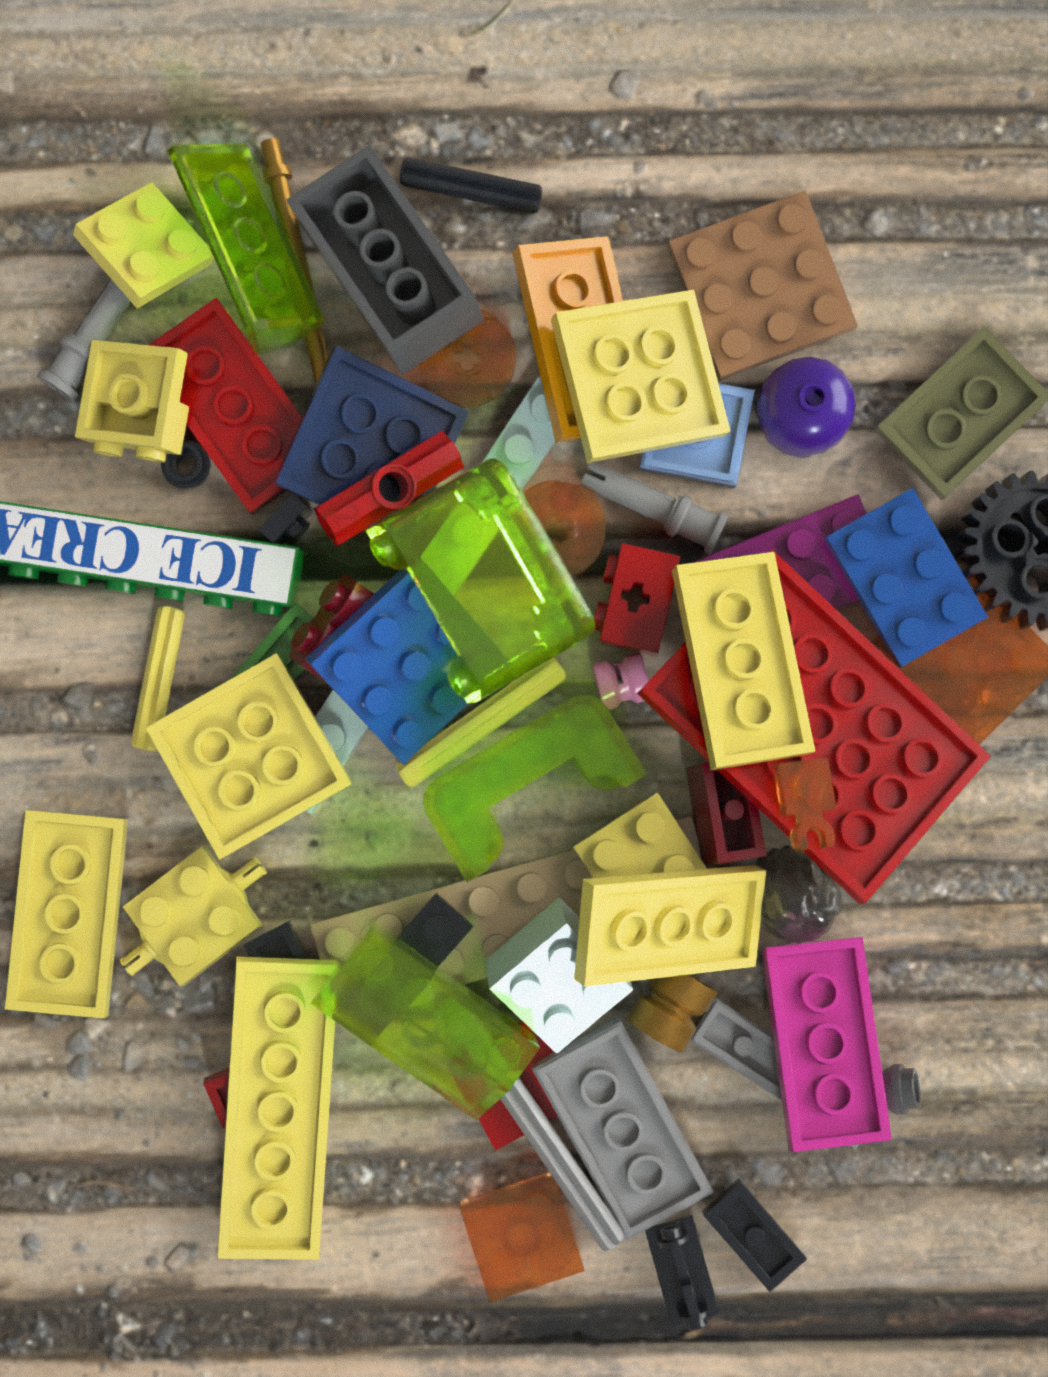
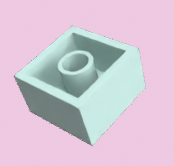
(537, 978)

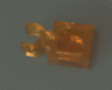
(806, 793)

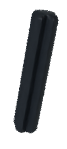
(470, 185)

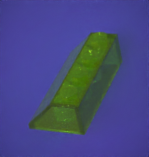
(247, 243)
(426, 1021)

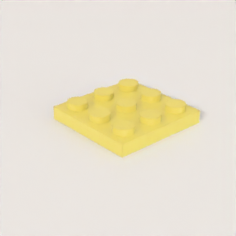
(640, 375)
(249, 756)

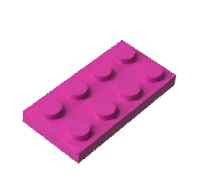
(826, 1044)

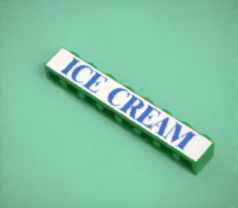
(149, 557)

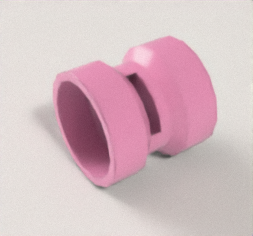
(629, 672)

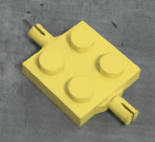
(193, 916)

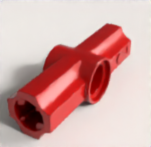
(362, 503)

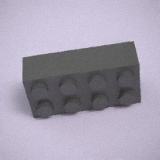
(386, 259)

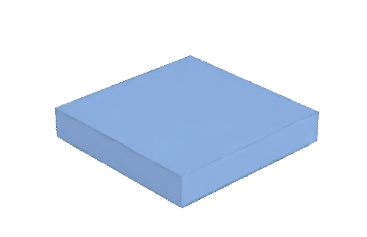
(710, 460)

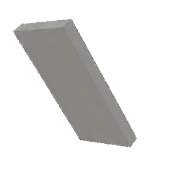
(622, 1128)

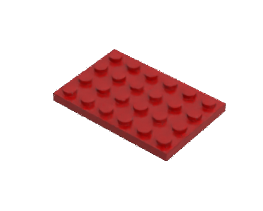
(886, 742)

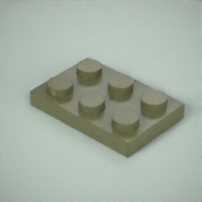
(962, 413)

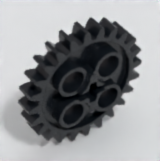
(1002, 572)

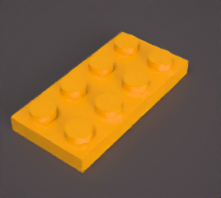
(555, 280)

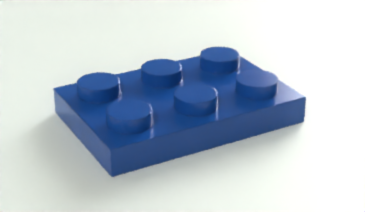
(905, 578)

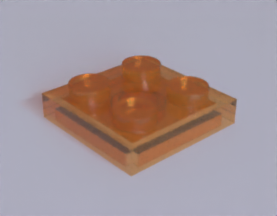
(521, 1236)

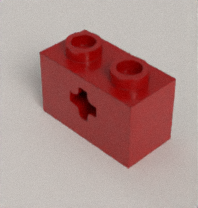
(651, 573)

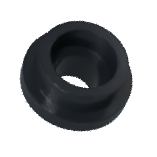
(193, 479)

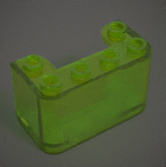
(461, 797)

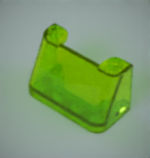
(486, 577)

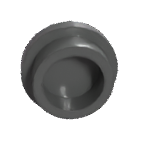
(901, 1089)

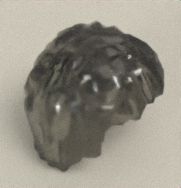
(798, 896)

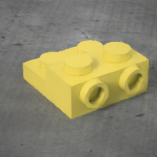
(133, 400)

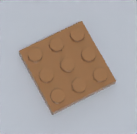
(763, 284)

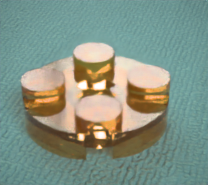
(486, 379)
(583, 514)

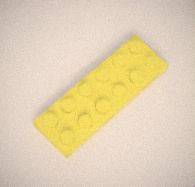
(276, 1111)

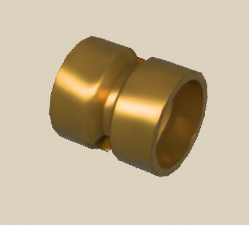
(669, 1009)

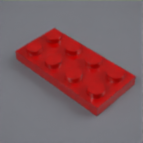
(233, 403)

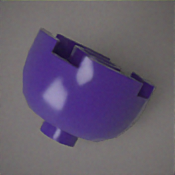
(806, 406)

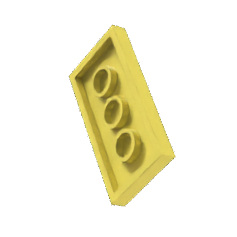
(742, 660)
(66, 914)
(668, 924)

